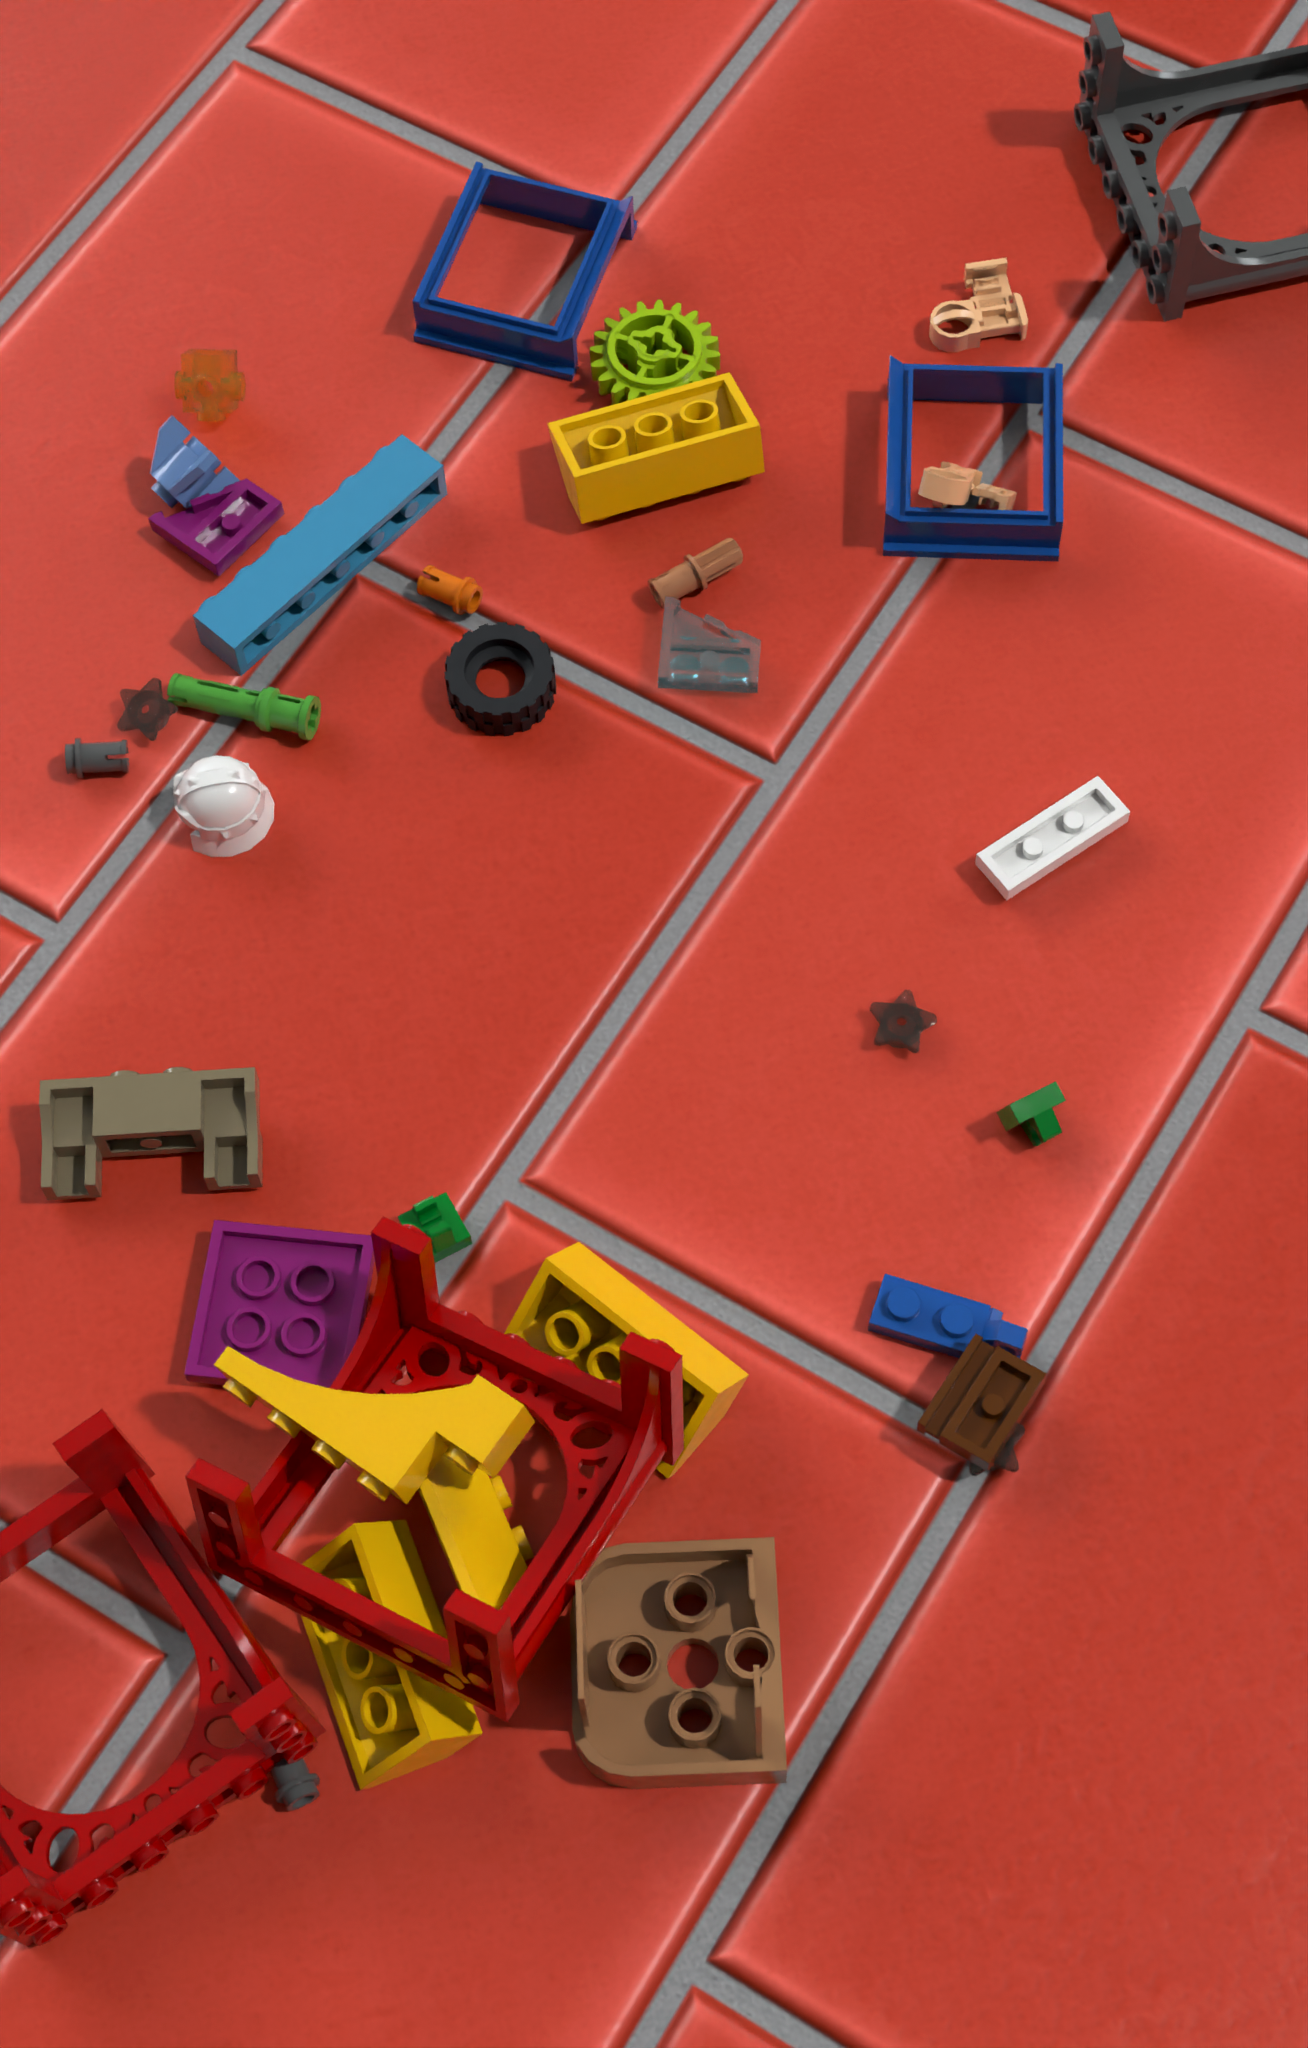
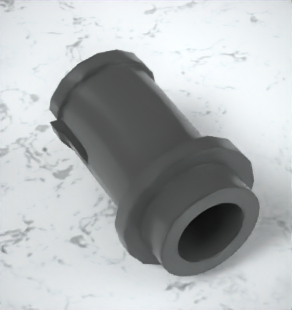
(93, 758)
(295, 1784)

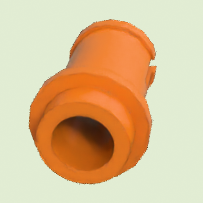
(461, 594)

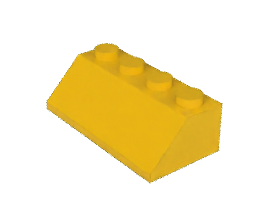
(657, 447)
(586, 1312)
(474, 1531)
(383, 1711)

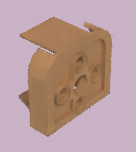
(630, 1724)

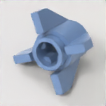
(185, 469)

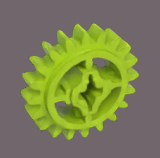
(653, 350)

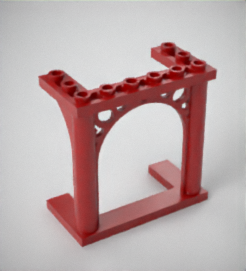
(483, 1645)
(270, 1713)

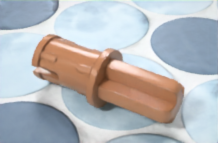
(696, 571)

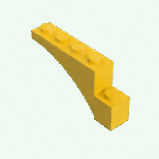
(387, 1435)

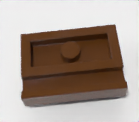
(981, 1402)

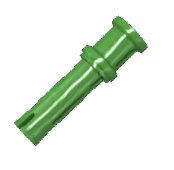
(265, 707)

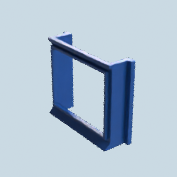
(507, 337)
(972, 531)

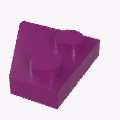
(220, 524)

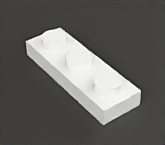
(1052, 837)

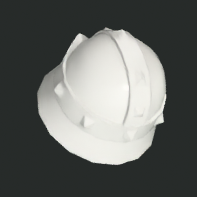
(223, 806)

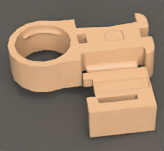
(993, 311)
(954, 484)

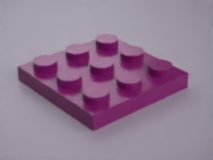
(281, 1300)

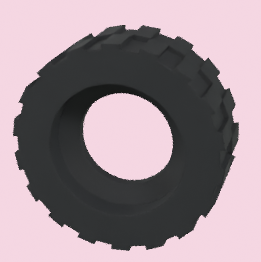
(494, 644)

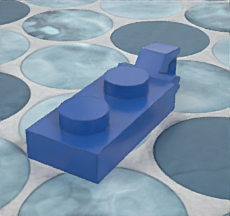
(940, 1319)

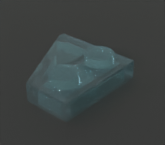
(705, 653)

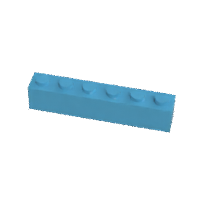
(320, 554)

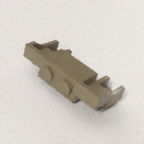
(149, 1117)

